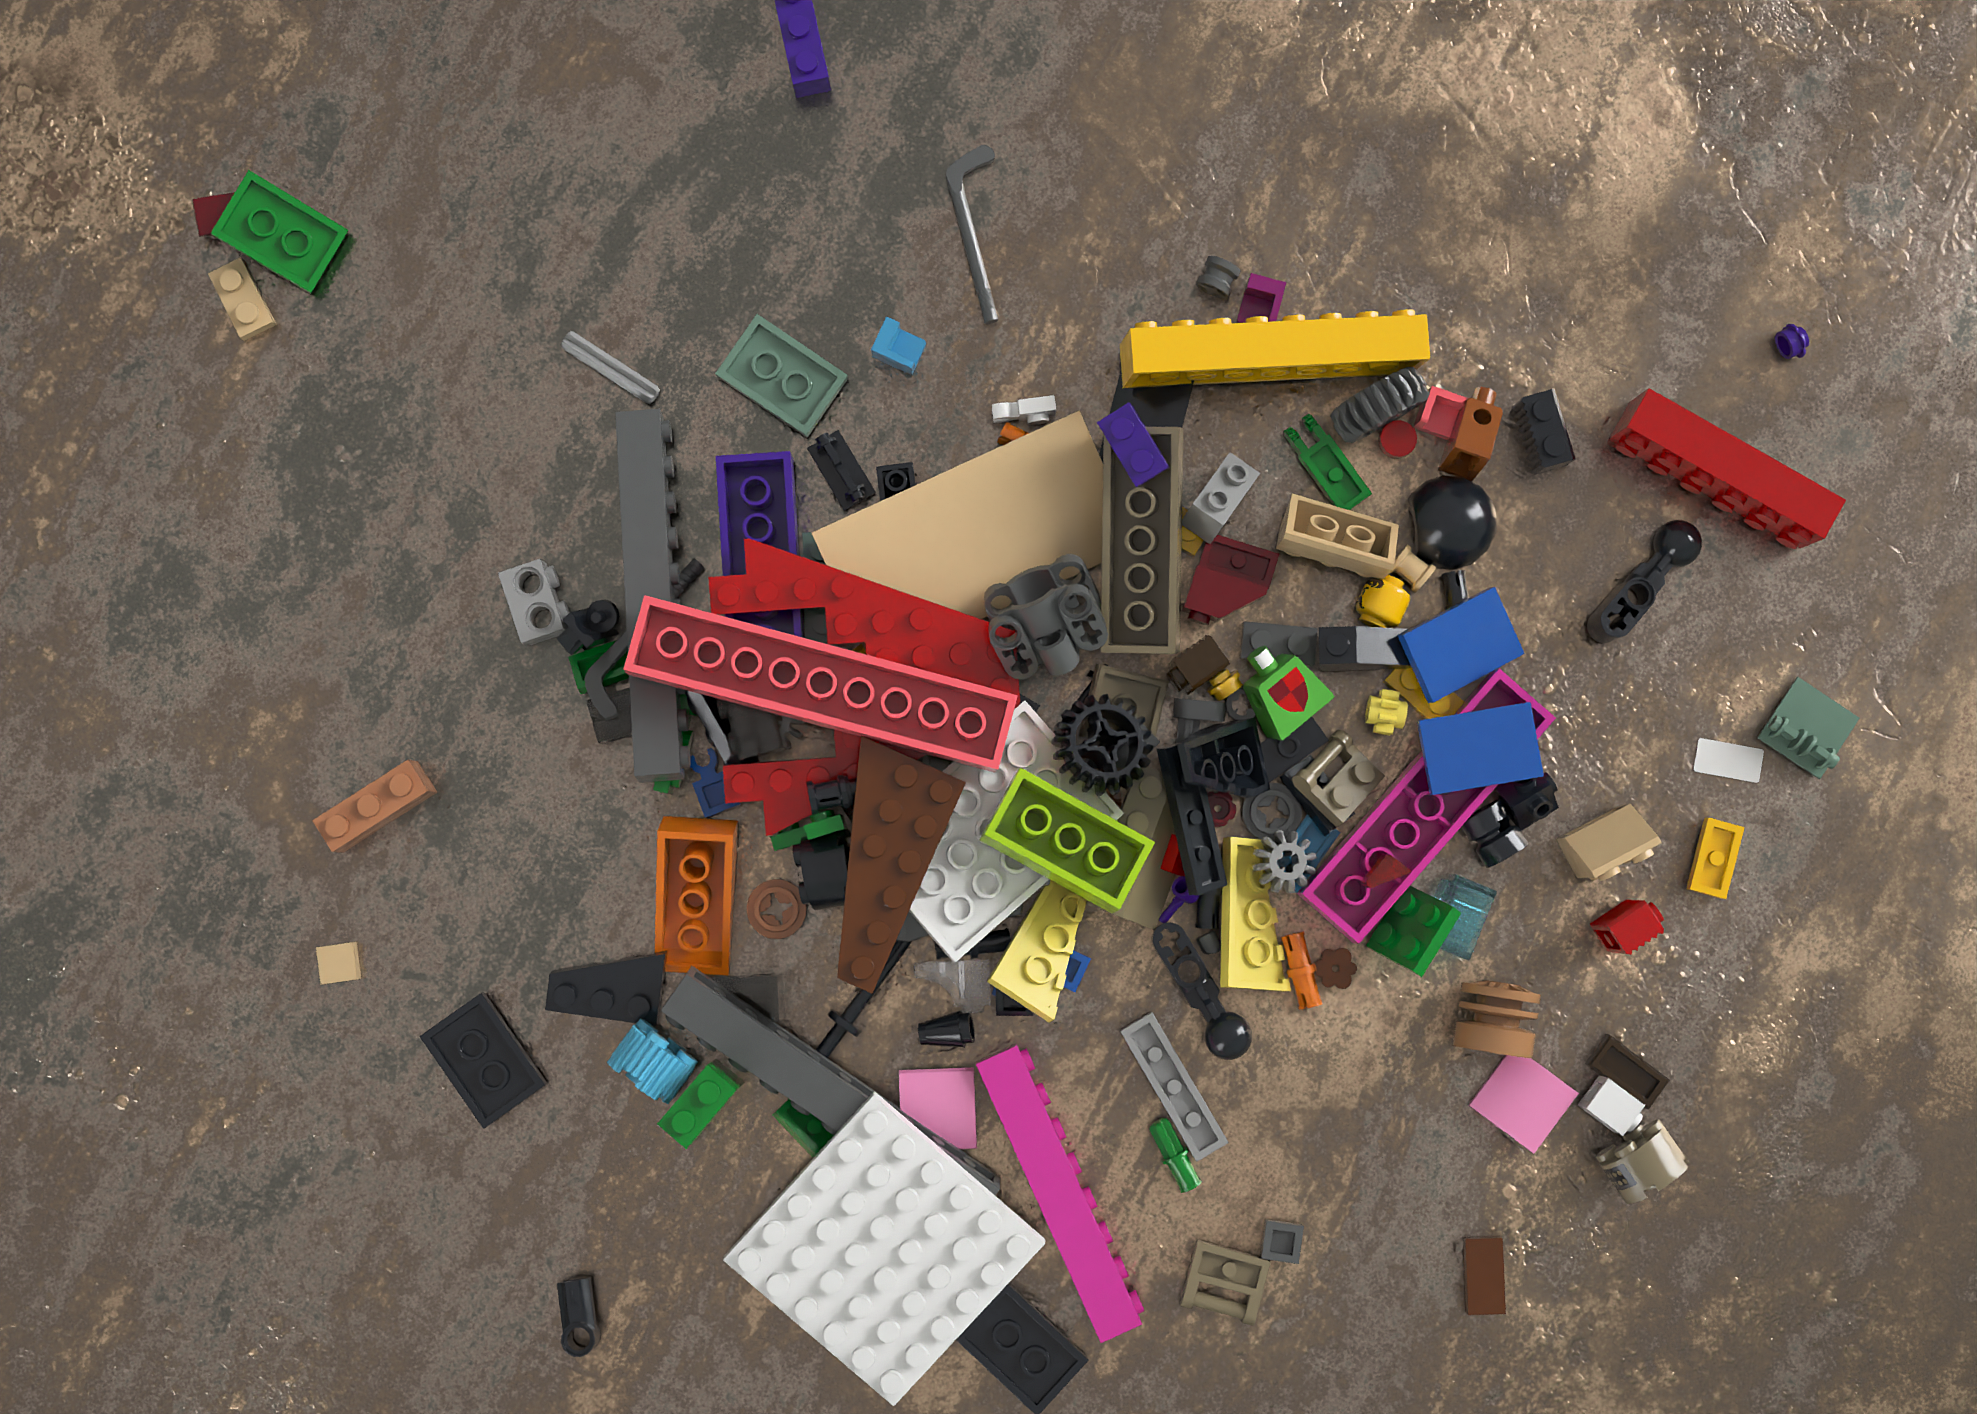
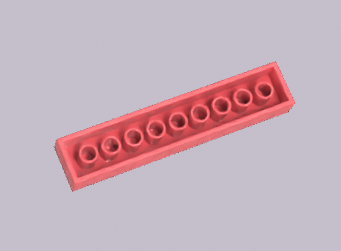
(820, 684)

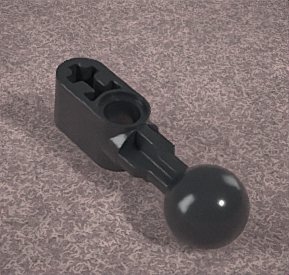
(1674, 545)
(1226, 1033)

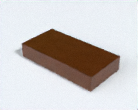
(1484, 1275)

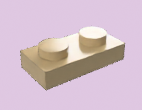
(242, 299)

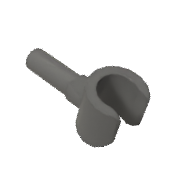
(1209, 943)

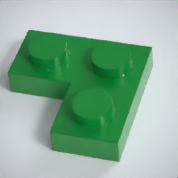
(822, 824)

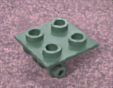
(1808, 728)

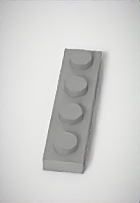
(1174, 1086)

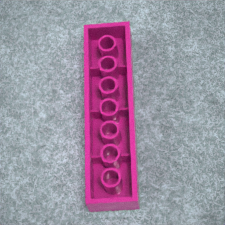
(1405, 825)

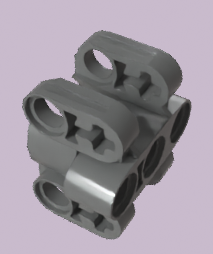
(1046, 618)

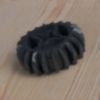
(1097, 714)

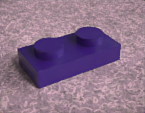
(1133, 444)

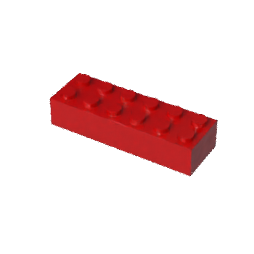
(1726, 470)

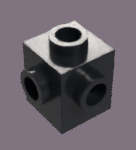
(1528, 799)

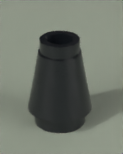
(948, 1030)

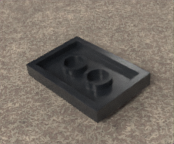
(483, 1060)
(1022, 1349)

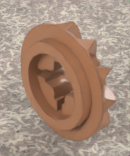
(767, 924)

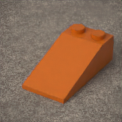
(695, 893)

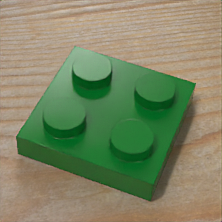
(1413, 930)

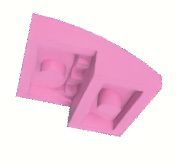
(1523, 1100)
(942, 1102)

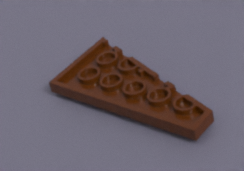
(894, 835)

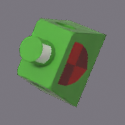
(1283, 692)

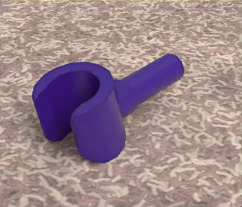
(1181, 895)

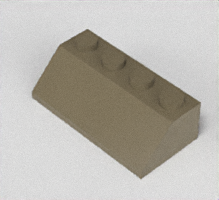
(1149, 814)

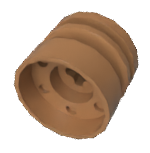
(1496, 1019)

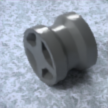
(1218, 277)

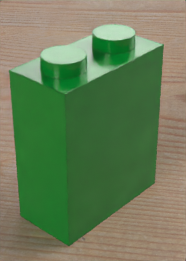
(700, 1103)

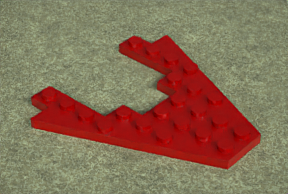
(856, 610)

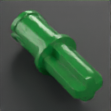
(1174, 1155)

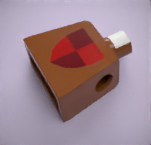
(1472, 435)

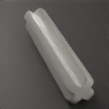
(610, 367)

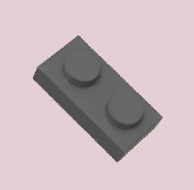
(1279, 640)

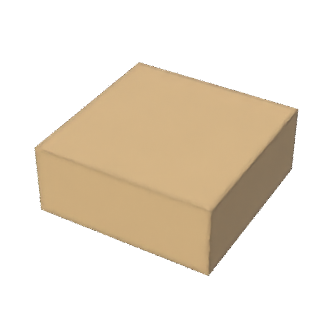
(338, 963)

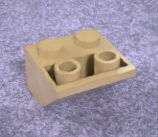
(1607, 842)

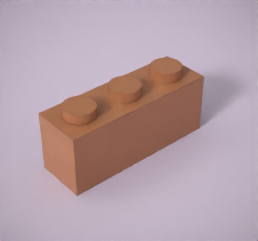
(374, 806)

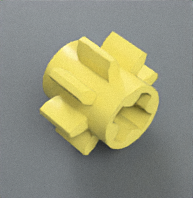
(1386, 712)

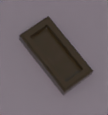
(1627, 1070)

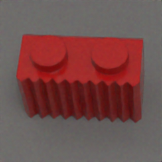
(1628, 926)

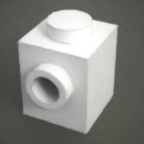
(1612, 1106)

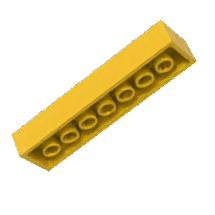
(1273, 349)

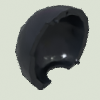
(1452, 521)

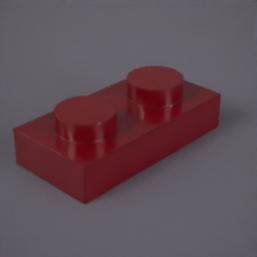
(1239, 560)

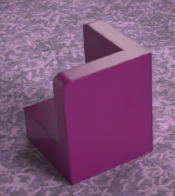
(1261, 298)

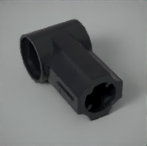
(577, 1312)

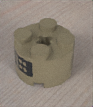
(1643, 1161)

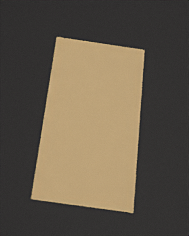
(980, 521)

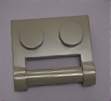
(1348, 785)
(1227, 1270)

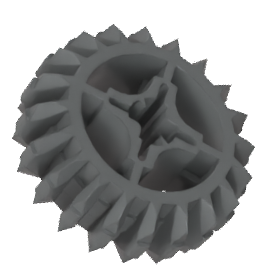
(1379, 404)

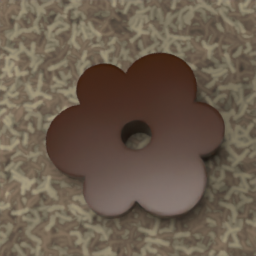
(1340, 978)

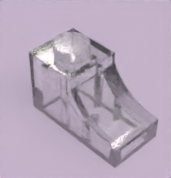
(963, 980)

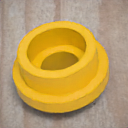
(1224, 684)

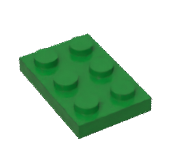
(279, 232)

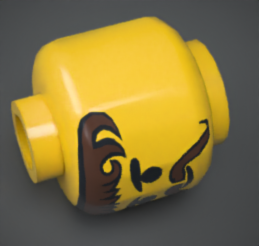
(1383, 602)

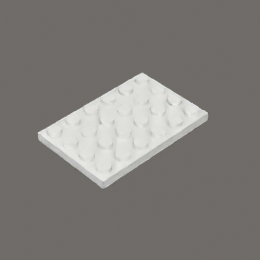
(969, 882)

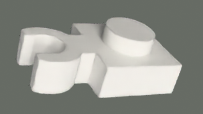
(1033, 410)

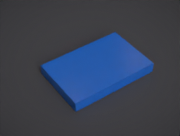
(1461, 644)
(1480, 748)

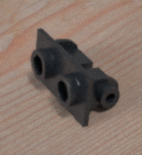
(841, 469)

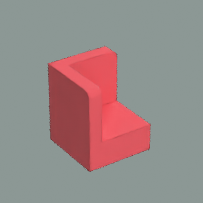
(1439, 412)

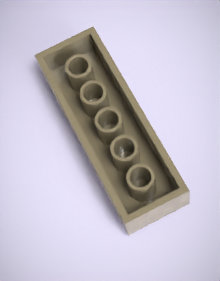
(1143, 552)

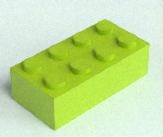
(1067, 841)

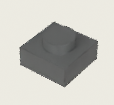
(1281, 1241)

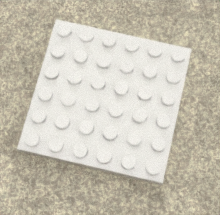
(884, 1249)

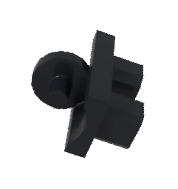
(590, 626)

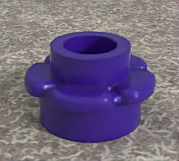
(1792, 341)

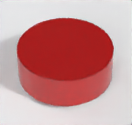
(1397, 439)

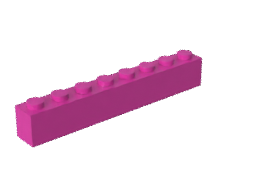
(1059, 1193)

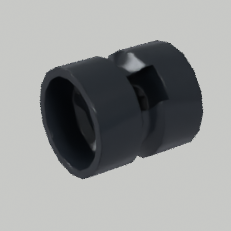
(1494, 833)

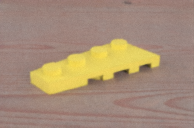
(1248, 932)
(1040, 950)

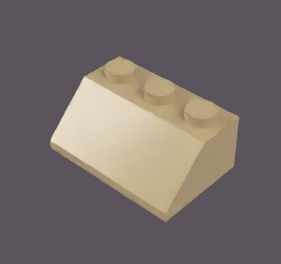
(1338, 537)

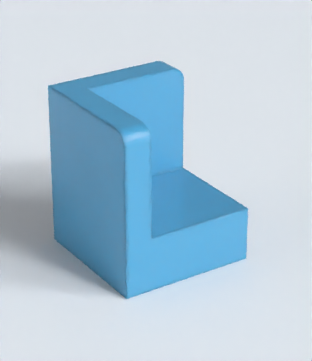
(897, 347)

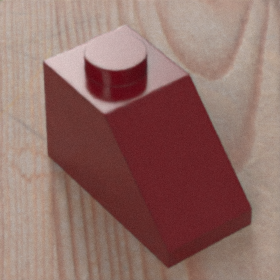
(1218, 595)

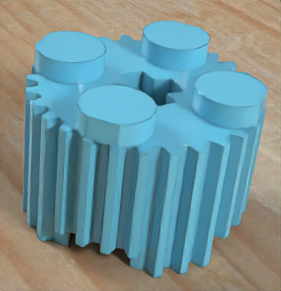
(651, 1062)

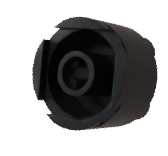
(823, 869)

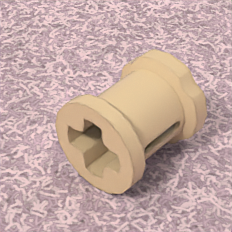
(1412, 568)

